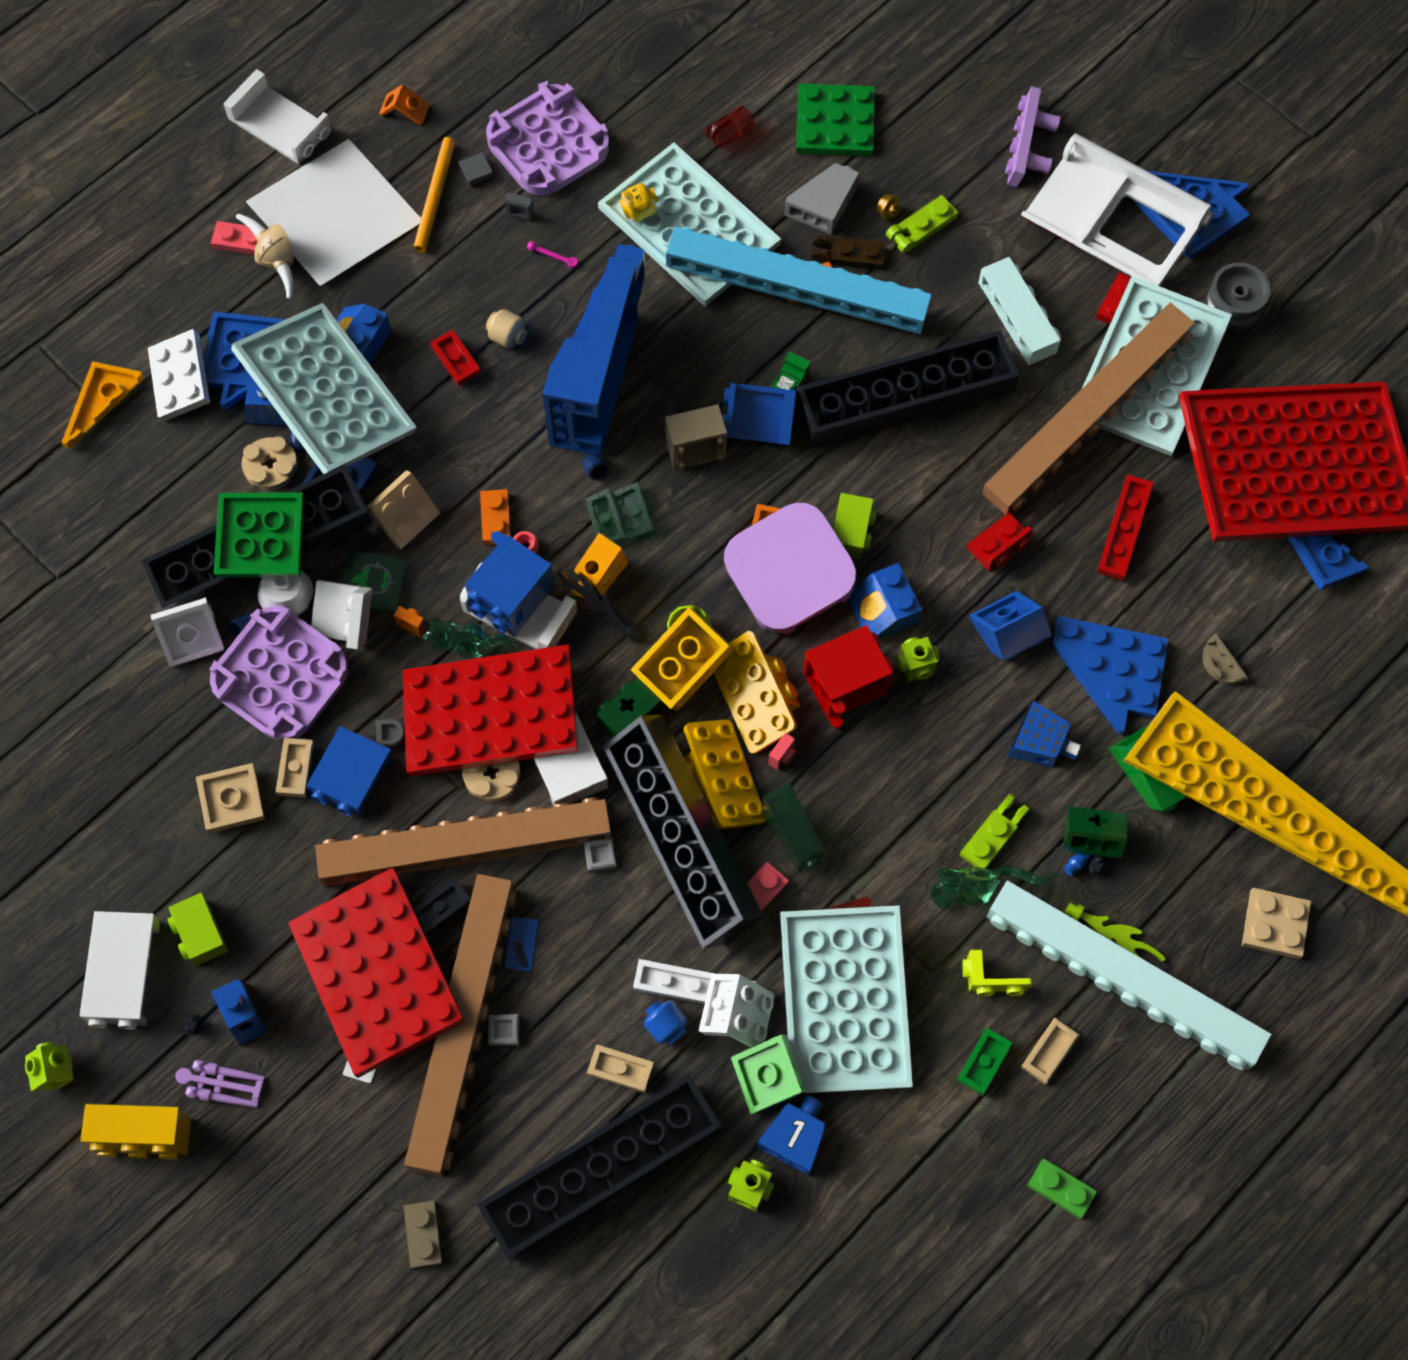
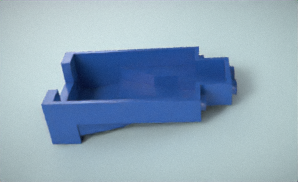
(592, 363)

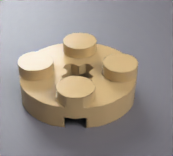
(262, 450)
(495, 789)

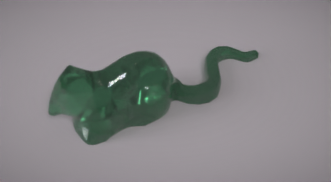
(465, 639)
(977, 885)

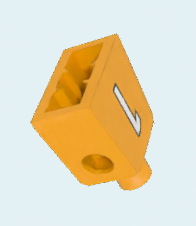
(601, 564)

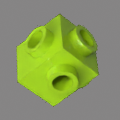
(917, 658)
(49, 1067)
(746, 1195)

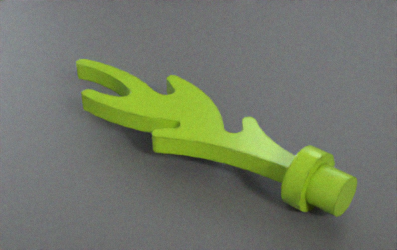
(1119, 933)

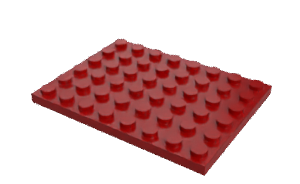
(1298, 460)

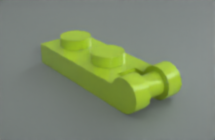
(922, 224)

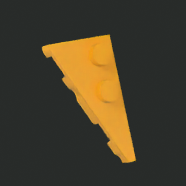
(100, 393)

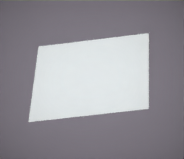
(335, 211)

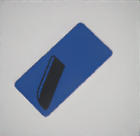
(521, 944)

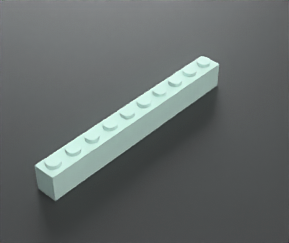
(1128, 976)

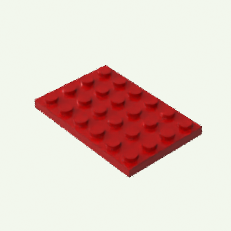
(489, 710)
(376, 972)

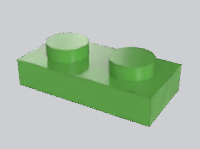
(1061, 1188)

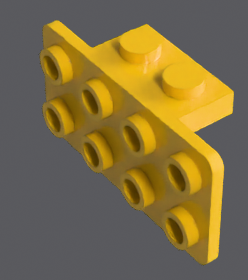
(757, 693)
(723, 774)

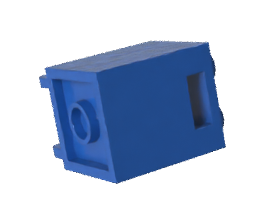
(509, 585)

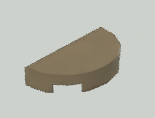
(1221, 663)

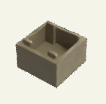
(696, 437)

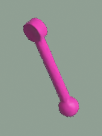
(572, 261)

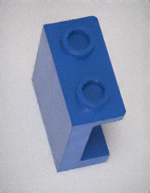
(759, 413)
(349, 771)

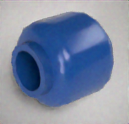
(665, 1022)

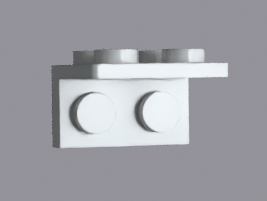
(342, 612)
(737, 1009)

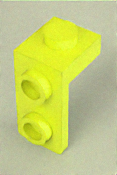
(973, 969)

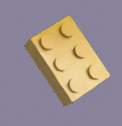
(682, 659)
(136, 1131)

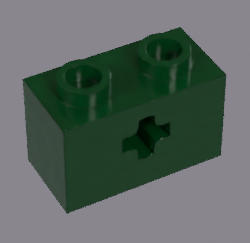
(630, 695)
(1095, 832)

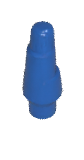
(1077, 863)

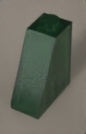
(792, 827)

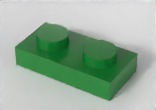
(984, 1061)

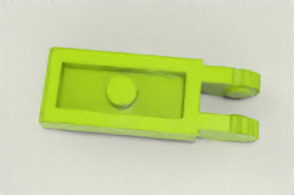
(992, 835)

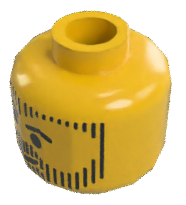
(638, 202)

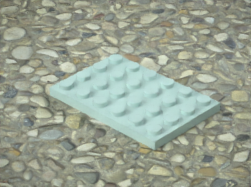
(687, 200)
(323, 388)
(1155, 412)
(846, 998)

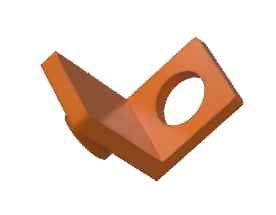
(406, 103)

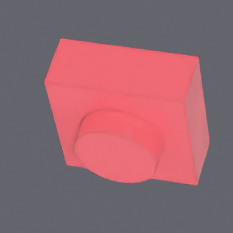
(782, 752)

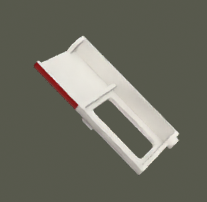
(1087, 191)

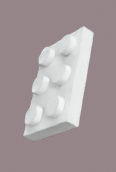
(178, 375)

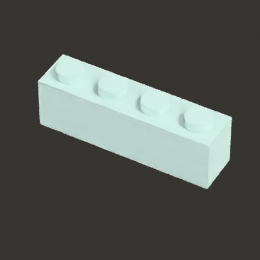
(1019, 310)

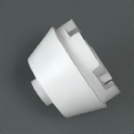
(288, 592)

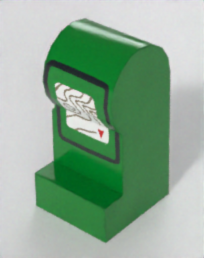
(793, 373)

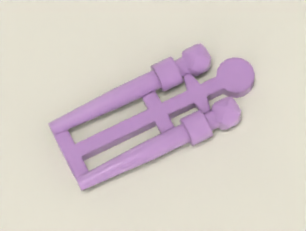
(184, 1076)

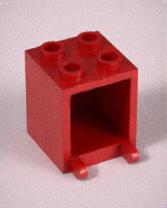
(847, 673)

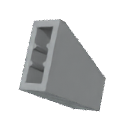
(823, 198)

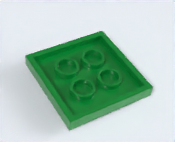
(835, 120)
(259, 535)

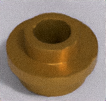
(889, 206)

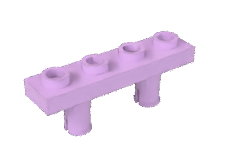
(1020, 145)

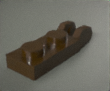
(848, 252)

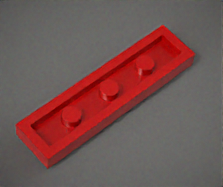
(1125, 527)

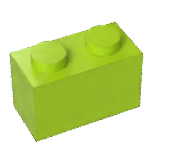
(852, 523)
(197, 930)

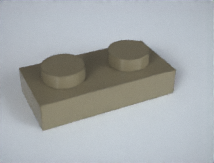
(423, 1234)

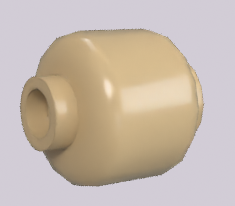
(506, 328)

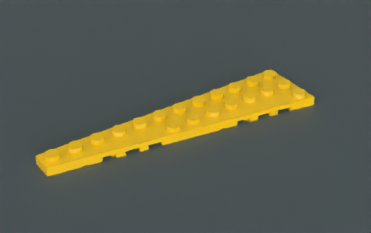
(1225, 775)

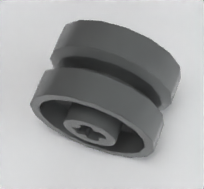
(1240, 292)

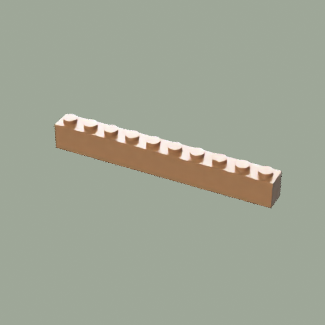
(1088, 408)
(462, 842)
(454, 1049)

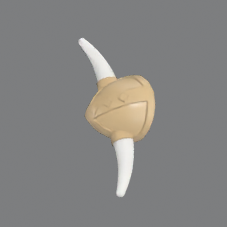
(272, 250)

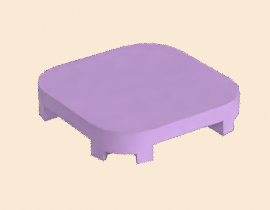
(547, 139)
(790, 567)
(279, 673)

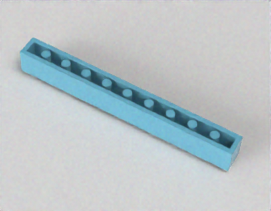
(797, 279)

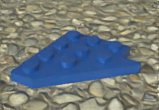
(1219, 194)
(220, 363)
(1113, 666)

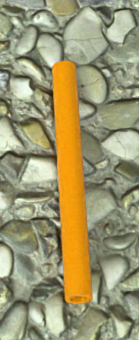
(434, 195)

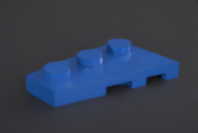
(1326, 560)

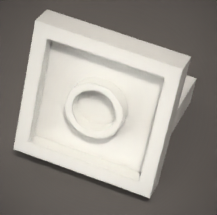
(187, 632)

